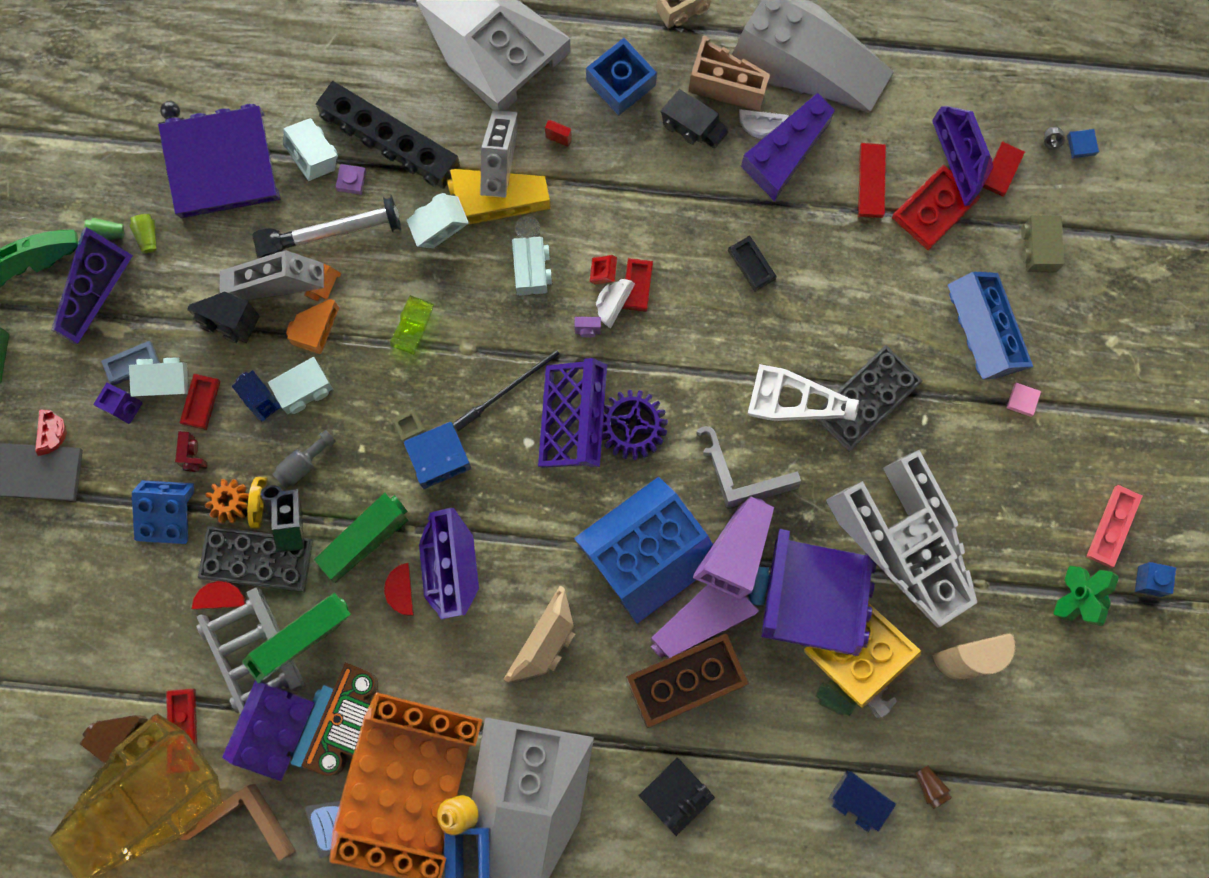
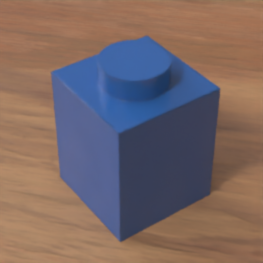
(1155, 579)

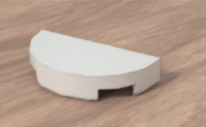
(760, 123)
(612, 300)

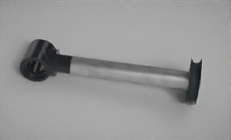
(271, 241)

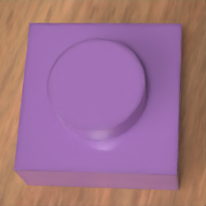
(350, 179)
(587, 326)

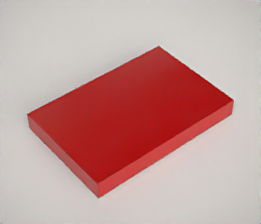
(933, 209)

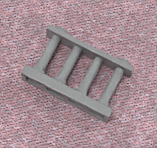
(267, 628)

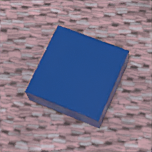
(1083, 143)

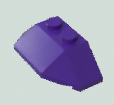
(964, 150)
(448, 564)

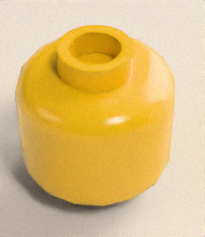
(460, 814)

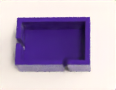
(268, 730)

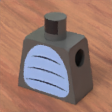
(322, 821)

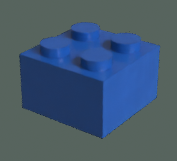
(621, 76)

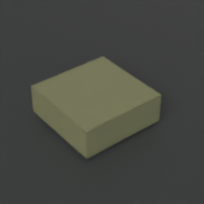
(408, 425)

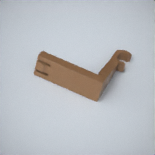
(261, 814)

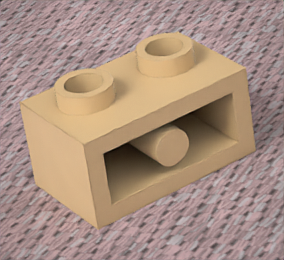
(678, 11)

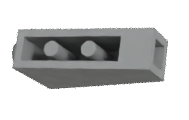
(498, 153)
(273, 276)

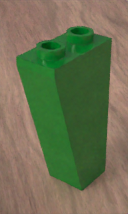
(362, 536)
(297, 637)

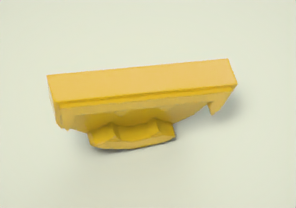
(255, 504)

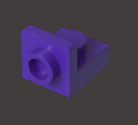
(118, 403)

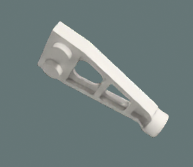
(768, 389)

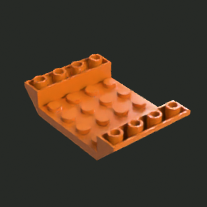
(398, 777)

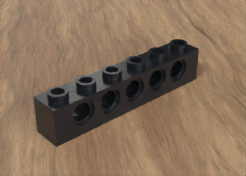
(338, 98)

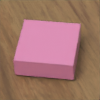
(1023, 399)

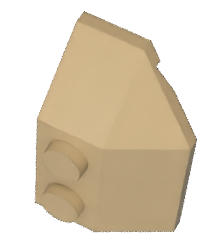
(545, 641)

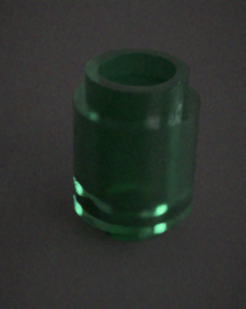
(835, 699)

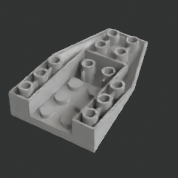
(494, 44)
(529, 795)

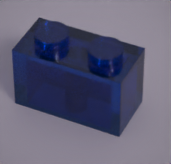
(256, 395)
(862, 801)

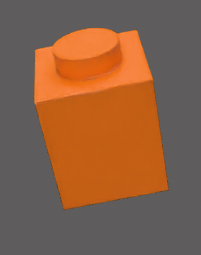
(313, 326)

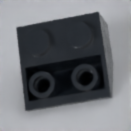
(227, 315)

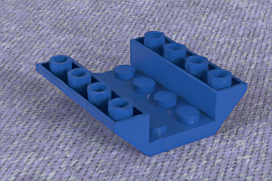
(647, 548)

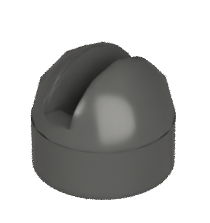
(1059, 138)

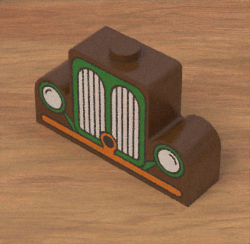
(341, 721)

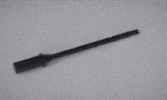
(476, 411)

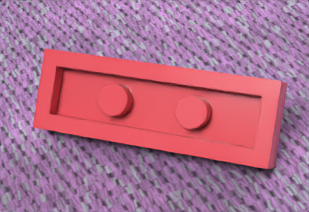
(1114, 526)

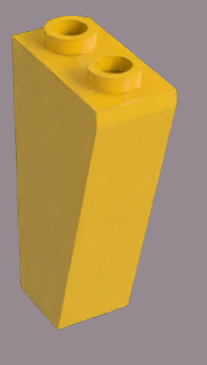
(523, 196)

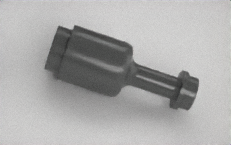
(299, 463)

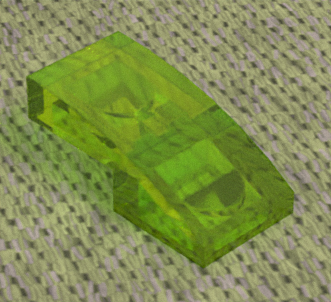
(412, 325)

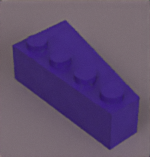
(89, 282)

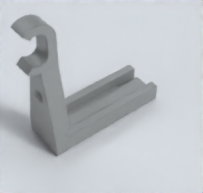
(758, 490)

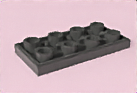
(880, 389)
(39, 477)
(253, 560)

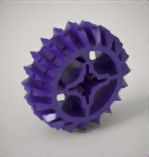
(643, 428)

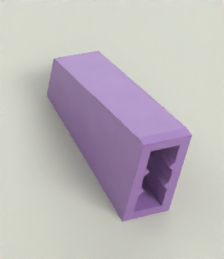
(737, 552)
(700, 620)

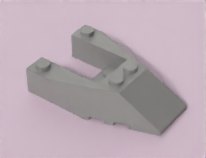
(919, 551)

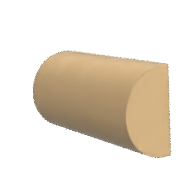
(976, 658)

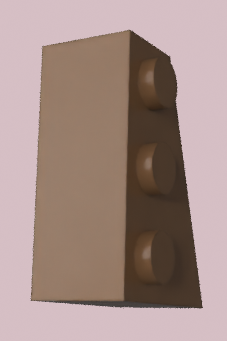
(727, 78)

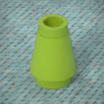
(144, 232)

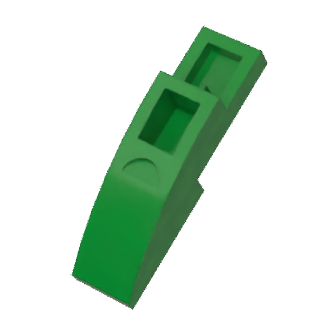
(37, 251)

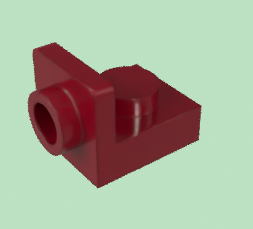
(186, 448)

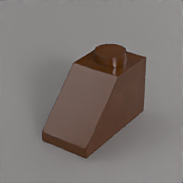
(105, 735)

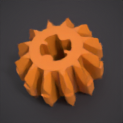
(220, 496)

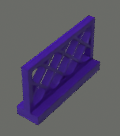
(589, 413)

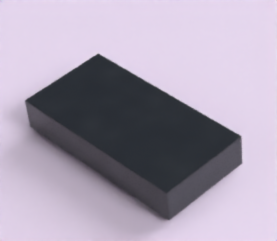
(752, 263)

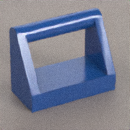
(454, 853)

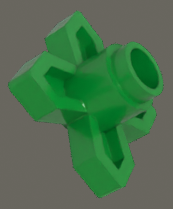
(1087, 595)

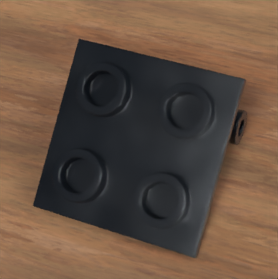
(676, 796)

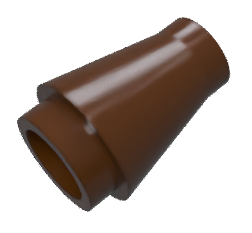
(933, 788)

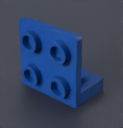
(437, 455)
(161, 511)

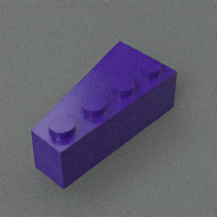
(786, 147)

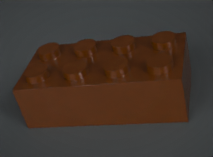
(686, 680)

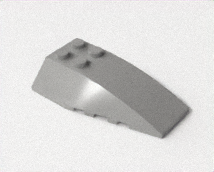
(812, 54)

